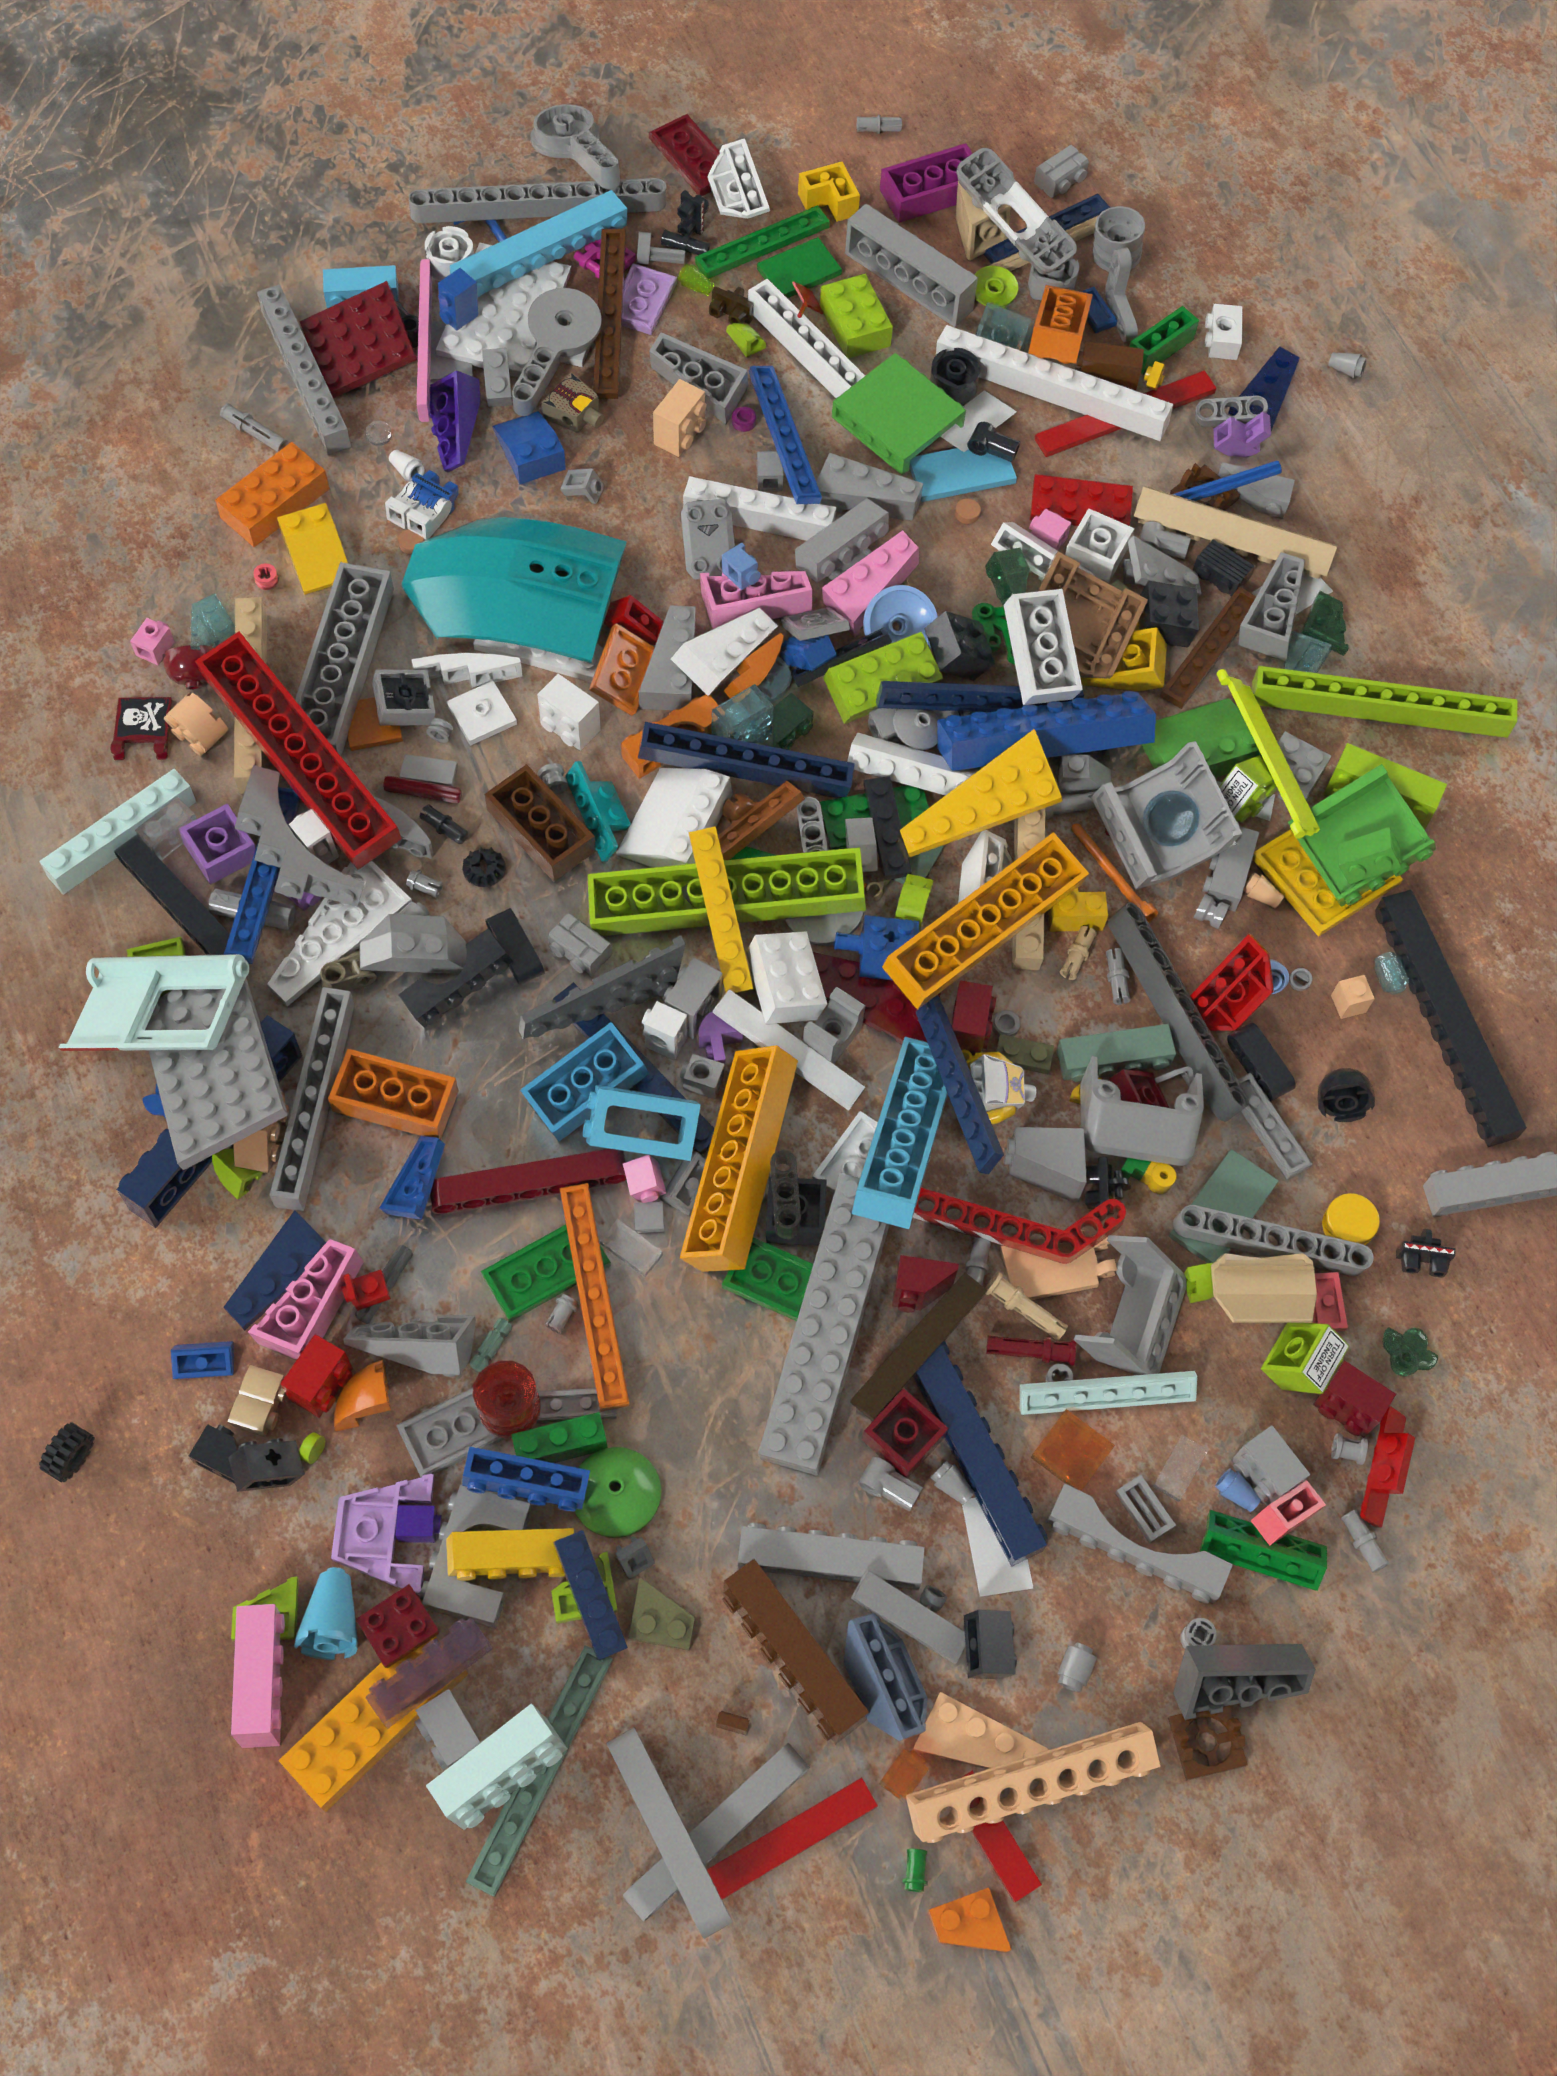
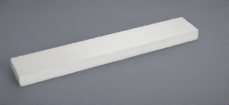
(810, 1064)

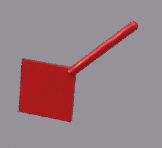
(807, 298)

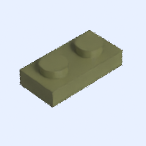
(1026, 1053)

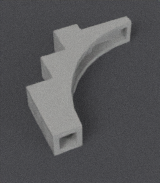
(279, 847)

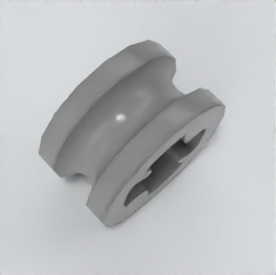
(439, 730)
(1060, 1369)

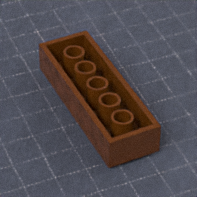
(794, 1651)

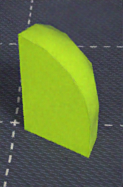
(746, 338)
(233, 1178)
(1199, 1282)

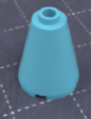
(329, 1618)

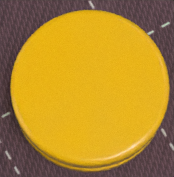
(1351, 1219)

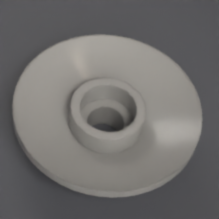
(913, 732)

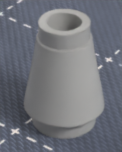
(1348, 363)
(952, 1482)

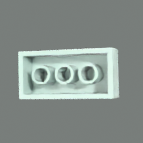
(497, 1768)

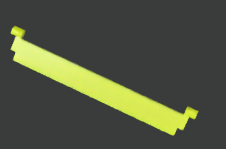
(1303, 818)

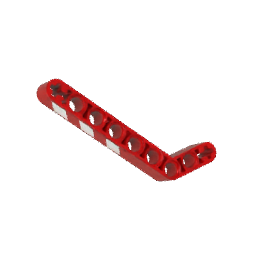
(1024, 1227)

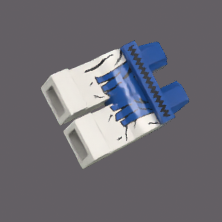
(423, 504)

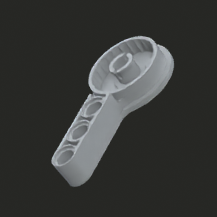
(573, 134)
(554, 339)
(820, 928)

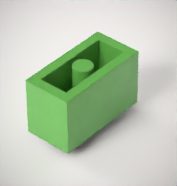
(1369, 855)

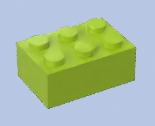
(856, 316)

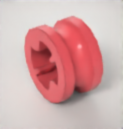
(264, 583)

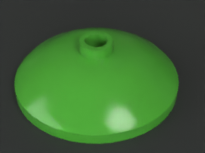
(622, 1511)

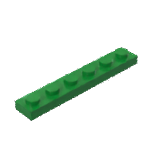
(762, 242)

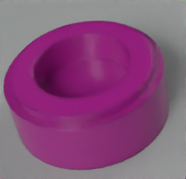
(743, 419)

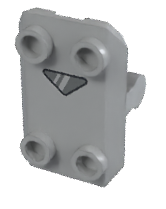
(706, 535)

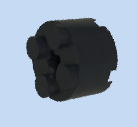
(956, 374)

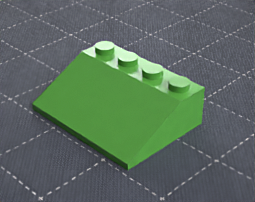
(1215, 728)

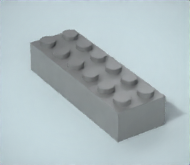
(910, 265)

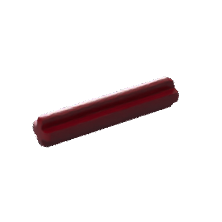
(422, 789)

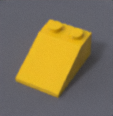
(312, 546)
(1138, 668)

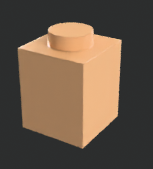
(1352, 996)

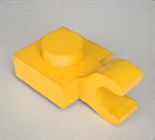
(1154, 375)

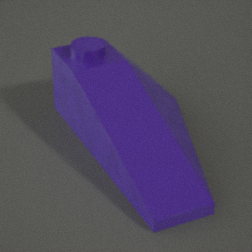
(453, 414)

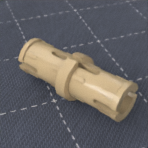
(1078, 952)

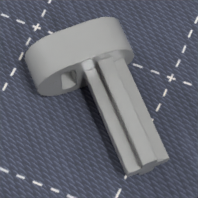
(647, 253)

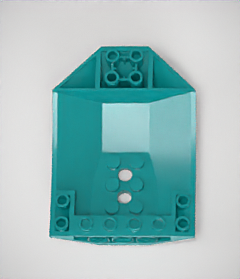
(481, 584)

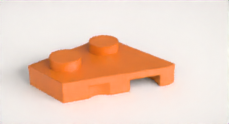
(970, 1922)

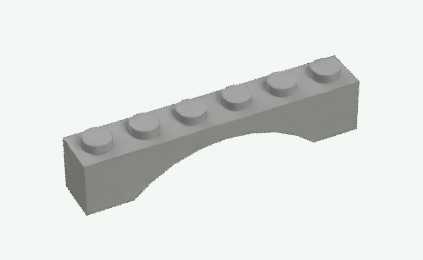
(1195, 1572)

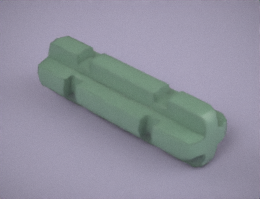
(491, 1344)

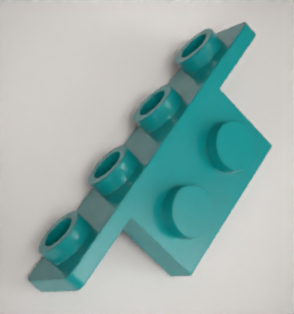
(599, 808)

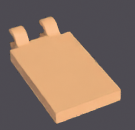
(1049, 1278)

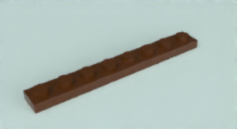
(611, 308)

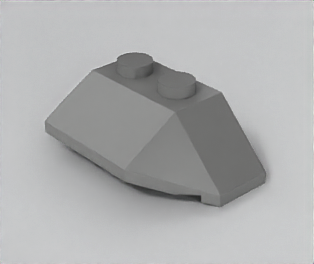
(413, 945)

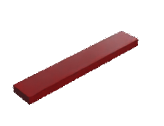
(791, 1838)

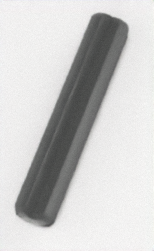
(391, 1272)

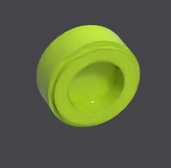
(312, 1447)

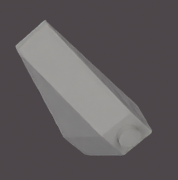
(430, 1347)

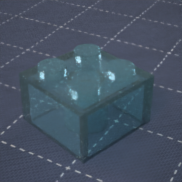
(744, 717)

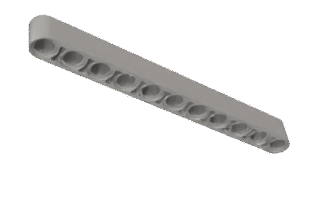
(528, 200)

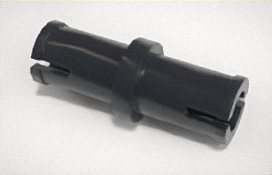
(684, 242)

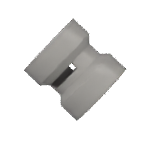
(1212, 912)
(1192, 1637)

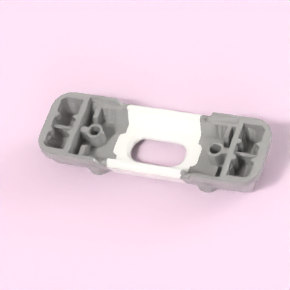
(993, 185)

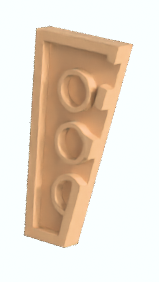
(971, 1737)

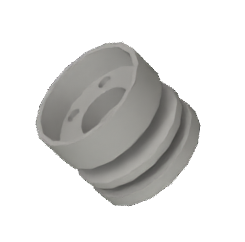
(1118, 229)

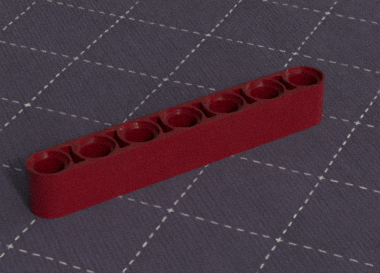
(526, 1180)

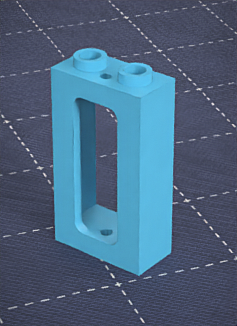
(607, 1096)

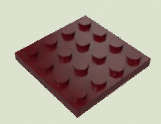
(359, 339)

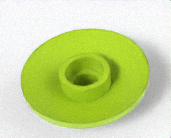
(998, 280)

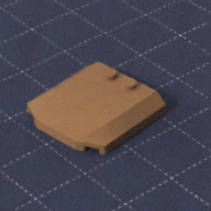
(1097, 614)

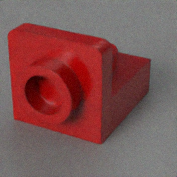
(366, 1289)

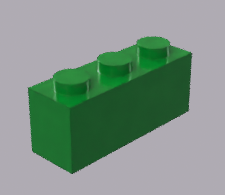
(1166, 337)
(562, 1439)

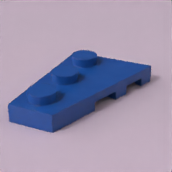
(414, 1182)

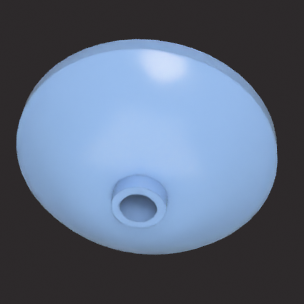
(901, 605)

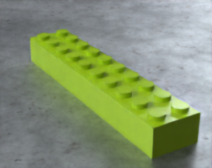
(759, 889)

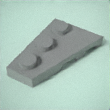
(1156, 566)

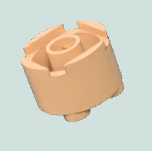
(194, 721)

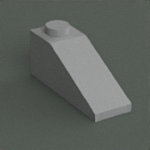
(1266, 495)

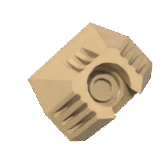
(1265, 1288)

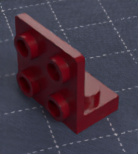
(397, 1626)

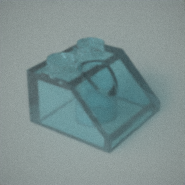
(1005, 326)

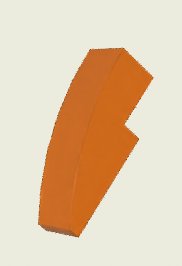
(755, 666)

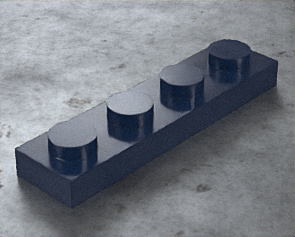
(590, 1595)

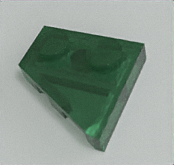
(1326, 622)

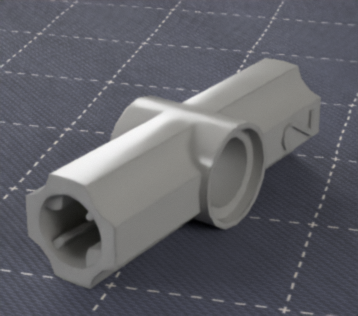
(227, 903)

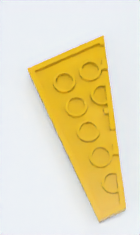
(1001, 791)

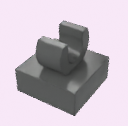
(634, 1557)

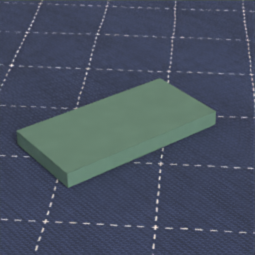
(1233, 1188)

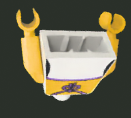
(999, 1084)

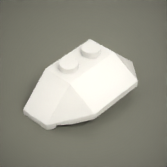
(737, 182)
(983, 862)

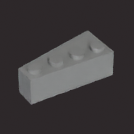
(720, 379)
(849, 482)

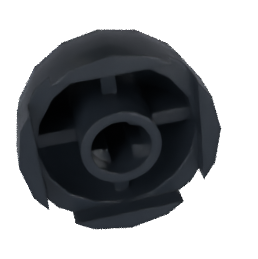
(1345, 1095)

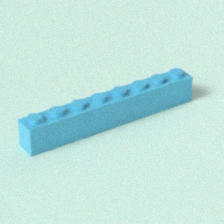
(543, 242)

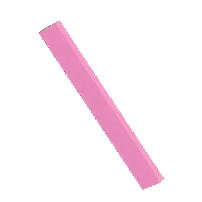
(424, 341)

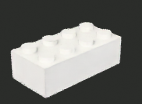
(1042, 646)

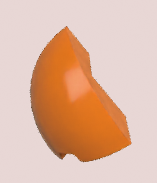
(362, 1396)

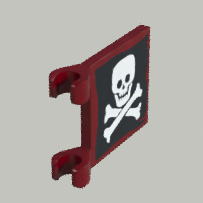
(141, 722)

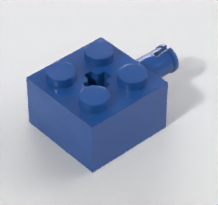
(876, 942)

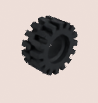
(66, 1452)

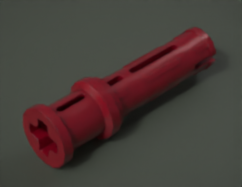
(1047, 1350)

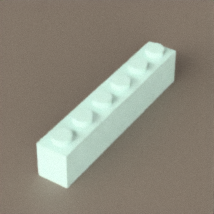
(96, 844)

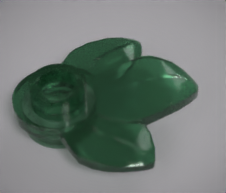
(1408, 1347)

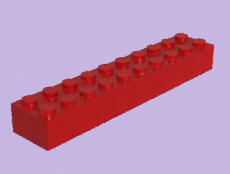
(298, 750)

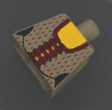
(572, 405)

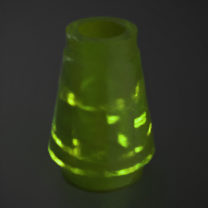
(694, 279)

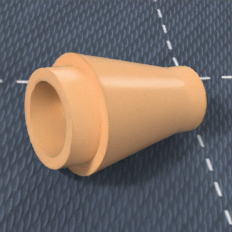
(1262, 890)

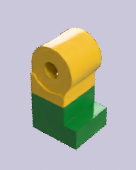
(1154, 1174)

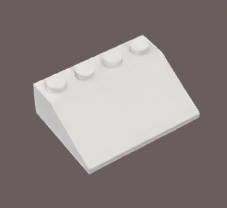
(674, 805)

